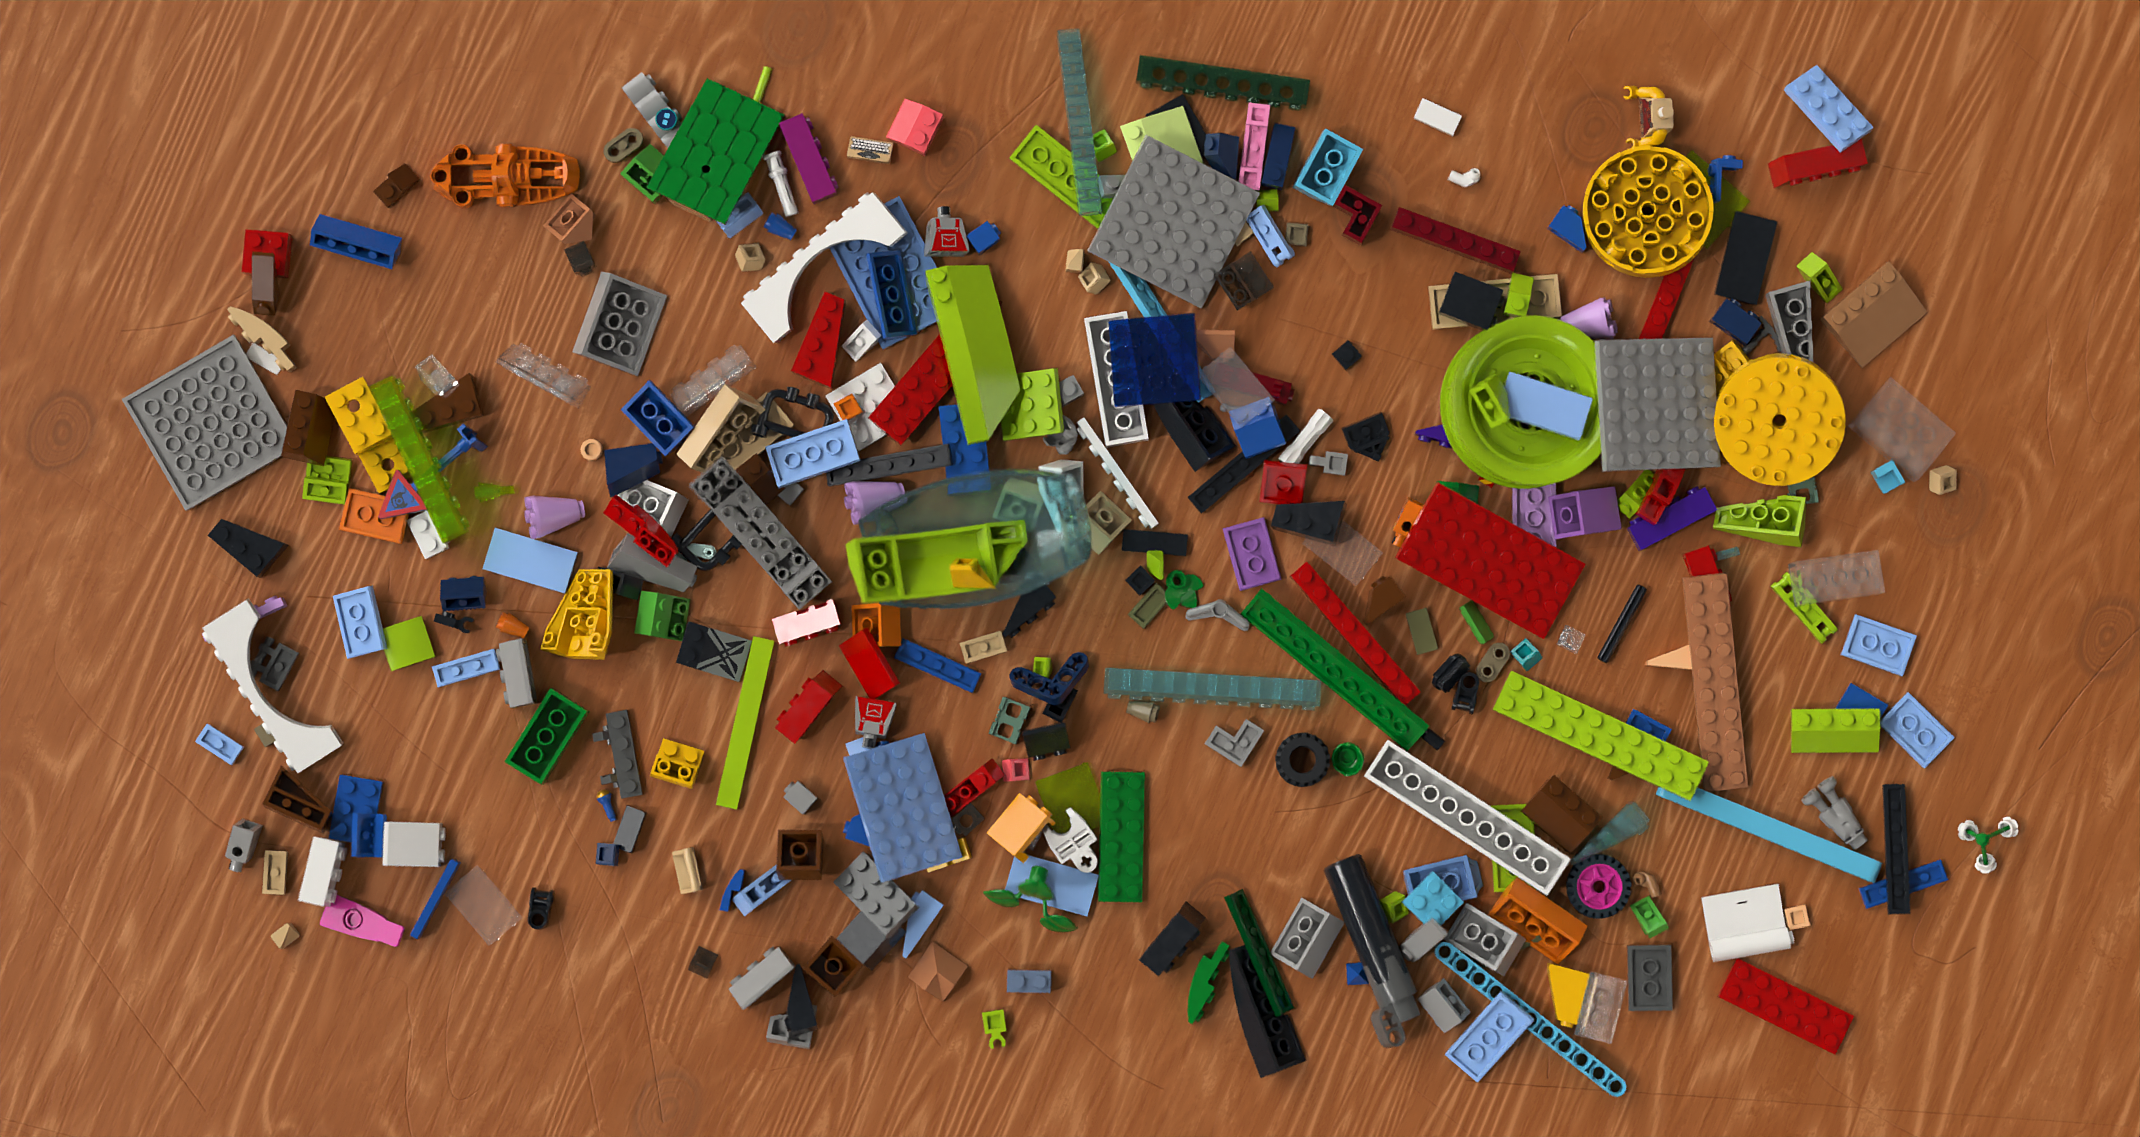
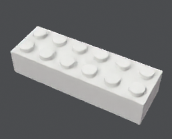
(1119, 424)

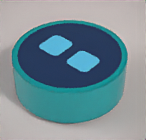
(666, 119)

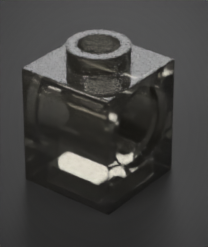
(580, 259)
(974, 813)

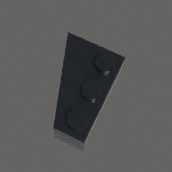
(1311, 520)
(247, 547)

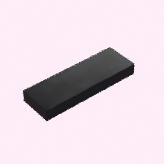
(1154, 541)

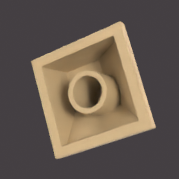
(1105, 521)

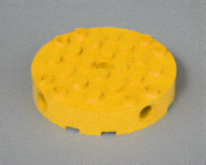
(1640, 242)
(1787, 450)

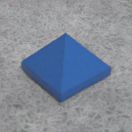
(1356, 974)

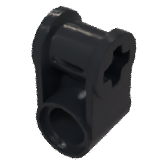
(1465, 694)
(540, 906)

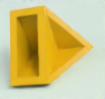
(969, 574)

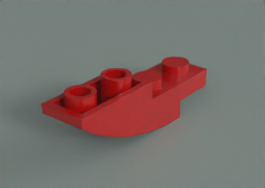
(1660, 494)
(645, 529)

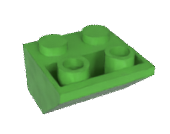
(641, 170)
(662, 615)

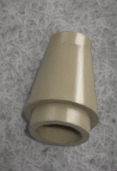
(1143, 710)

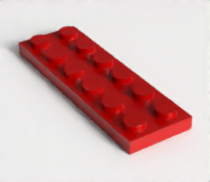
(914, 394)
(1785, 1006)

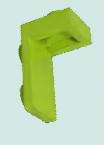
(1630, 501)

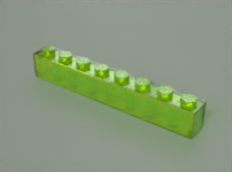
(419, 459)

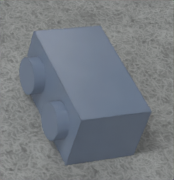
(1029, 981)

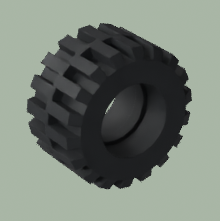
(1316, 746)

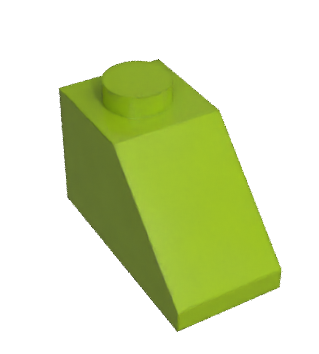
(1820, 277)
(1518, 295)
(1492, 400)

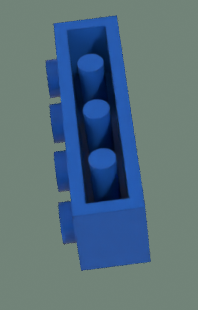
(355, 241)

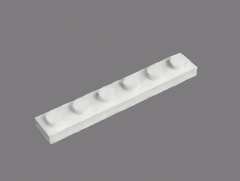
(1121, 481)

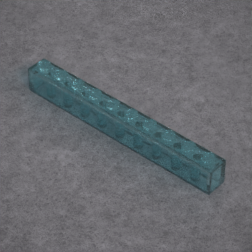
(1212, 687)

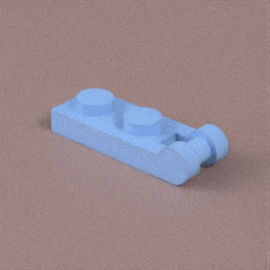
(1269, 236)

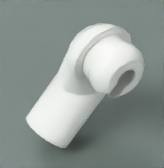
(1465, 179)

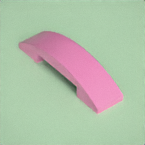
(1254, 145)

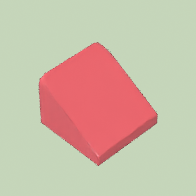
(1015, 769)

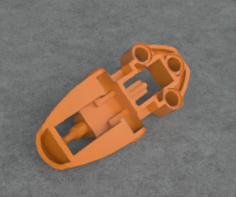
(509, 176)

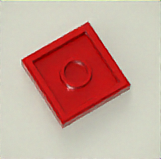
(1282, 482)

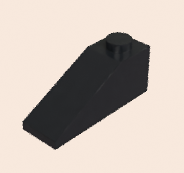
(799, 1008)

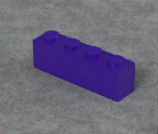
(1674, 517)

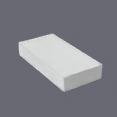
(1437, 117)

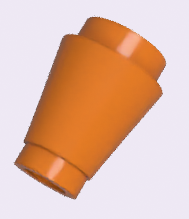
(511, 625)

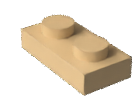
(983, 647)
(275, 872)

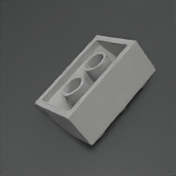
(517, 673)
(1307, 938)
(761, 976)

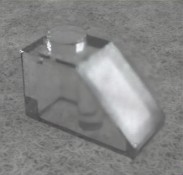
(435, 375)

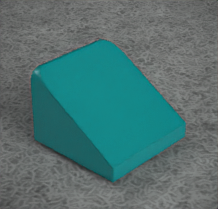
(1526, 654)

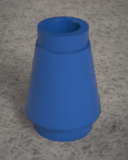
(779, 226)

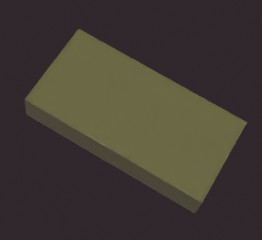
(1148, 606)
(1421, 631)

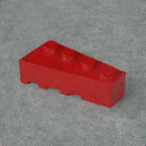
(1816, 163)
(820, 346)

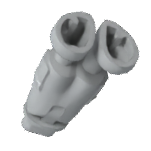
(1838, 816)

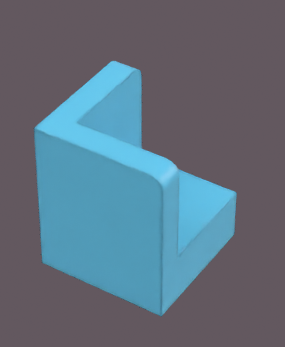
(1887, 477)

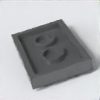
(1649, 977)

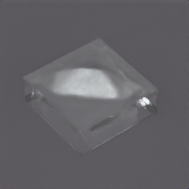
(1571, 639)

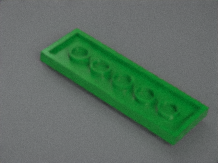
(1121, 837)

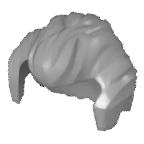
(1064, 441)

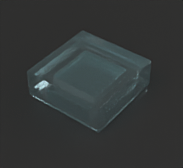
(1728, 553)

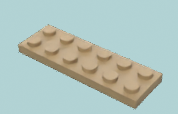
(1543, 300)

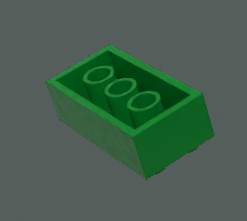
(546, 736)

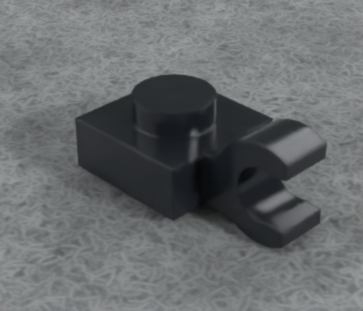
(448, 620)

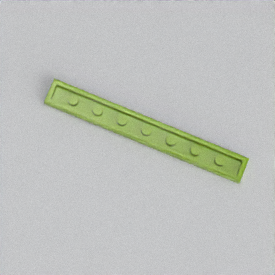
(745, 722)

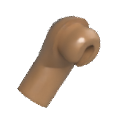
(1649, 881)

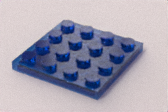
(1154, 360)

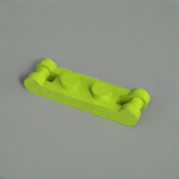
(1809, 615)

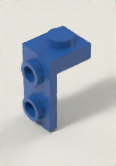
(1715, 169)

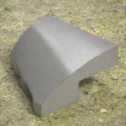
(778, 1033)

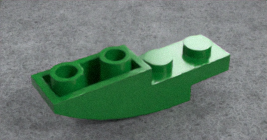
(1200, 989)

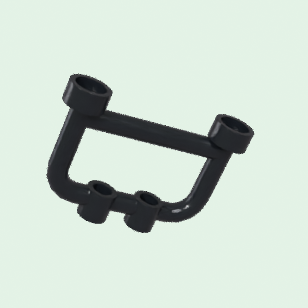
(791, 395)
(720, 557)

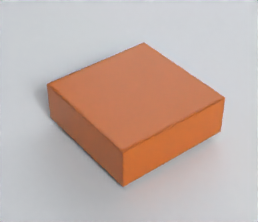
(848, 407)

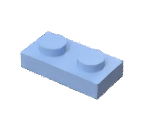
(219, 744)

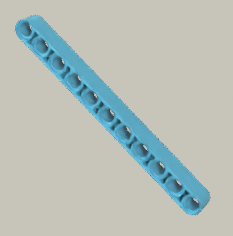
(1779, 833)
(1540, 1022)

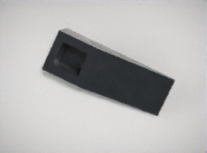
(1028, 607)

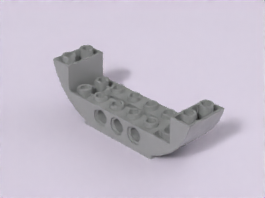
(760, 532)

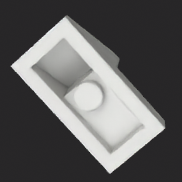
(861, 340)

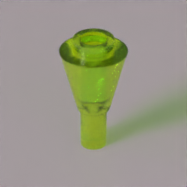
(489, 491)

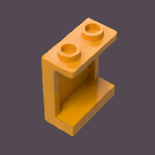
(1020, 825)

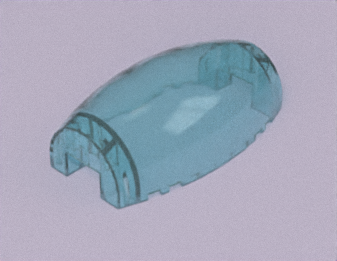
(1045, 499)

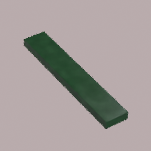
(1259, 952)

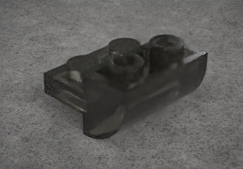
(1244, 281)

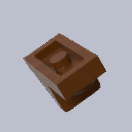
(396, 185)

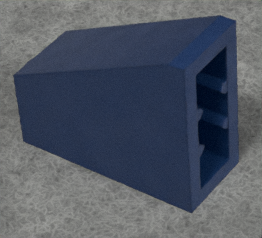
(631, 466)

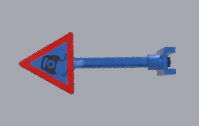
(404, 498)

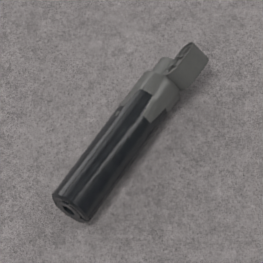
(1375, 947)

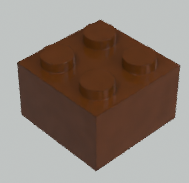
(799, 855)

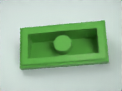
(1476, 622)

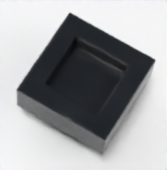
(1346, 355)
(1140, 580)

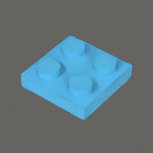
(1432, 900)

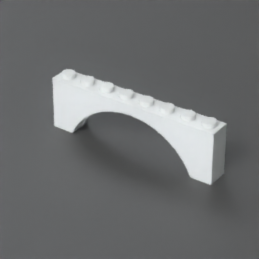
(772, 300)
(299, 741)

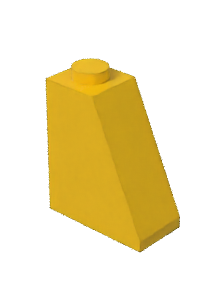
(1567, 993)

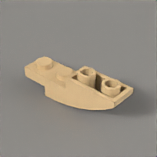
(257, 331)

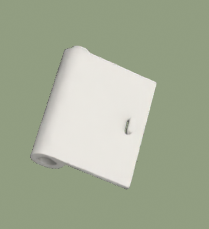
(1746, 927)

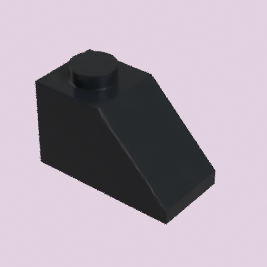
(626, 585)

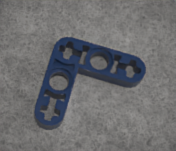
(1054, 685)

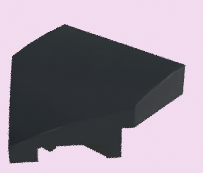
(1367, 436)

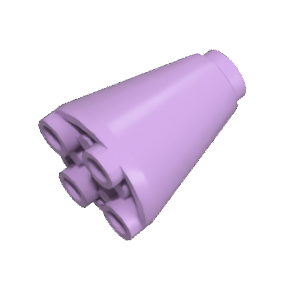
(1594, 319)
(868, 495)
(551, 514)

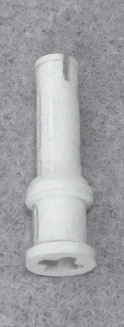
(778, 174)

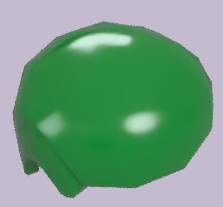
(1348, 758)

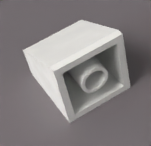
(413, 844)

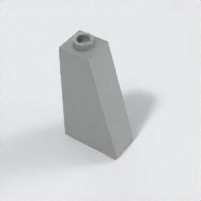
(636, 562)

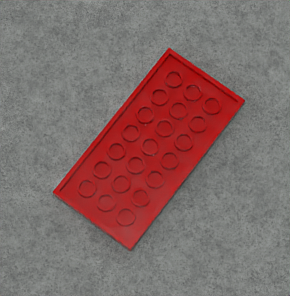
(1490, 560)

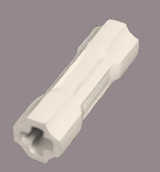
(1316, 426)

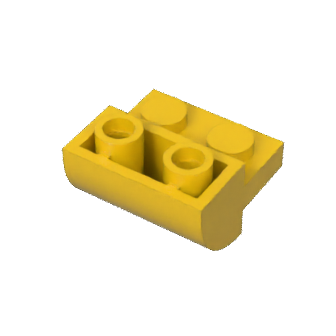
(677, 763)

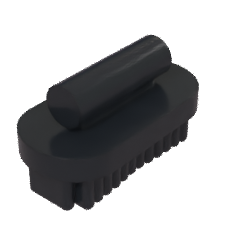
(1450, 672)

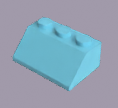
(1327, 167)

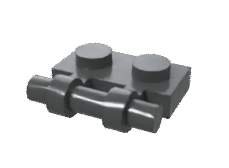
(278, 666)

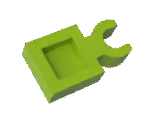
(995, 1024)

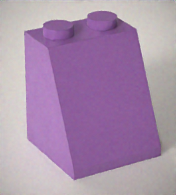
(1584, 512)

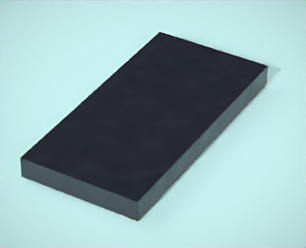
(1745, 258)

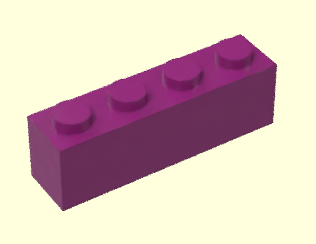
(808, 159)

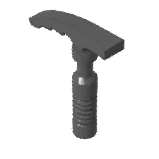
(1762, 333)

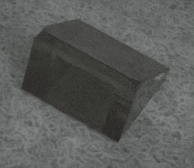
(702, 962)

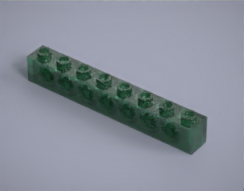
(1298, 86)

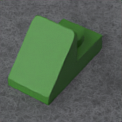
(1649, 917)

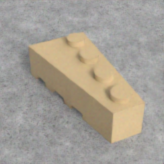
(718, 427)

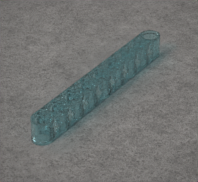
(1079, 122)

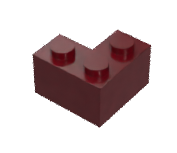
(1362, 213)

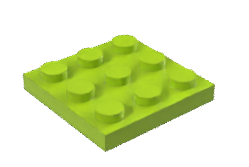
(1036, 408)

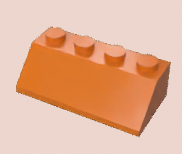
(1532, 915)

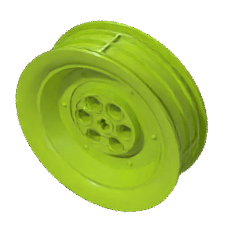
(1508, 452)

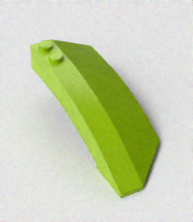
(974, 346)
(920, 562)

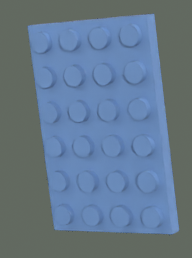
(855, 268)
(902, 807)

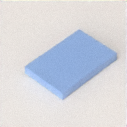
(359, 622)
(1878, 645)
(1916, 730)

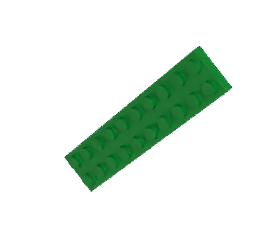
(1334, 669)

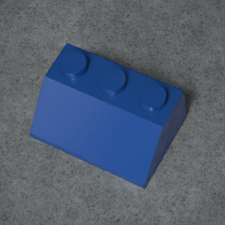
(658, 418)

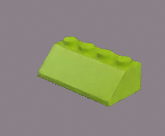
(1835, 730)

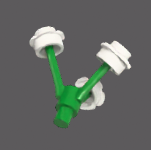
(1969, 832)

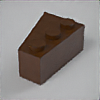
(453, 407)
(297, 803)

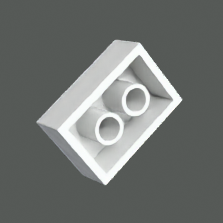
(322, 871)

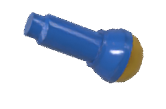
(604, 798)

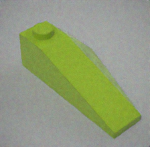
(1772, 520)

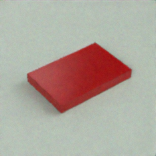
(869, 664)

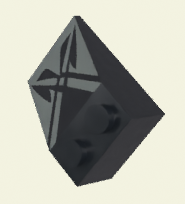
(713, 651)

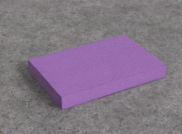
(1251, 554)

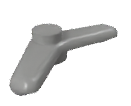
(1220, 610)

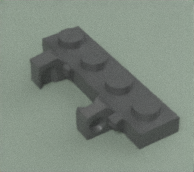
(626, 771)

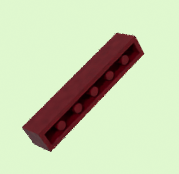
(1455, 240)

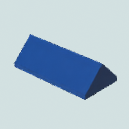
(891, 294)

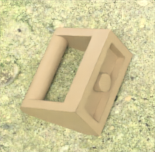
(687, 870)

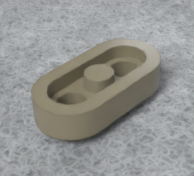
(622, 143)
(1493, 662)

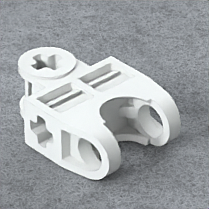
(1079, 848)

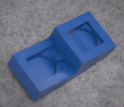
(734, 885)

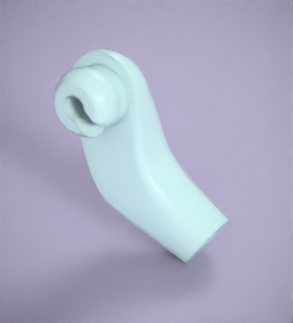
(700, 550)

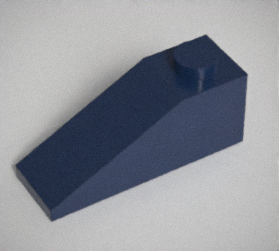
(1278, 156)

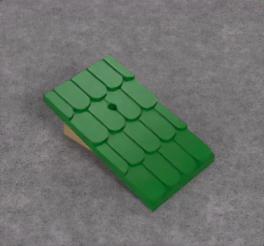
(720, 134)

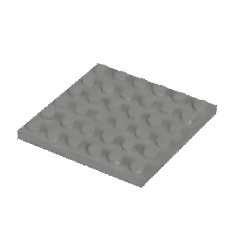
(1173, 221)
(1657, 404)
(209, 422)

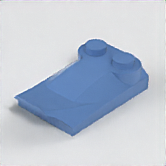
(1458, 873)

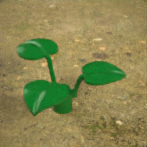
(1036, 888)

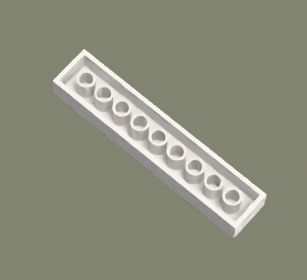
(1467, 817)

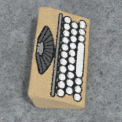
(870, 150)

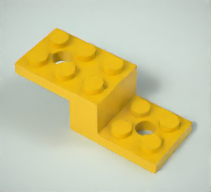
(367, 432)

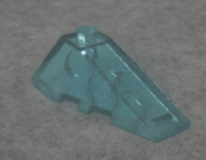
(1622, 826)

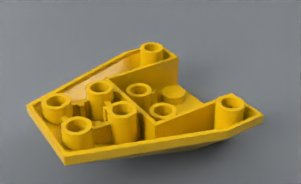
(583, 617)

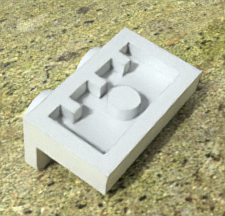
(426, 535)

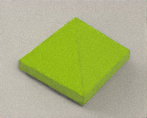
(1042, 666)

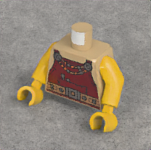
(1655, 115)

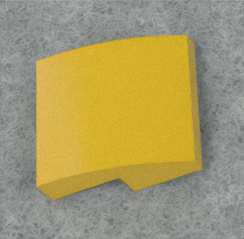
(1727, 361)

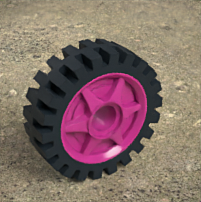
(1615, 892)

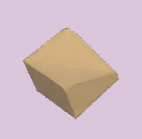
(750, 257)
(1075, 260)
(1094, 278)
(1942, 480)
(285, 935)

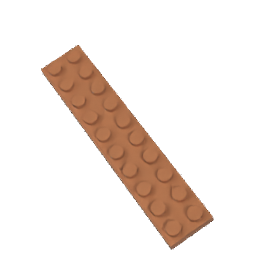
(1715, 681)

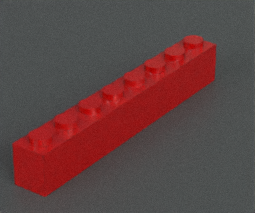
(1354, 633)

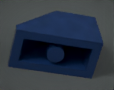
(1222, 153)

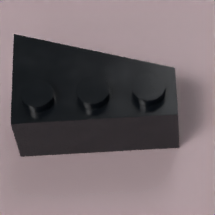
(1173, 939)

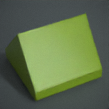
(1269, 199)

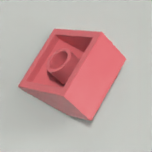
(915, 126)

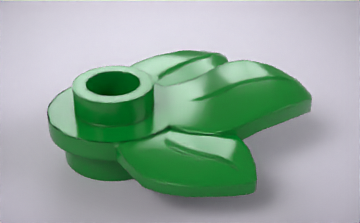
(1184, 592)

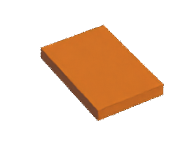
(361, 517)

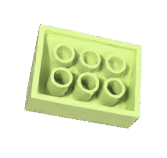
(1167, 127)

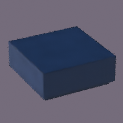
(607, 854)

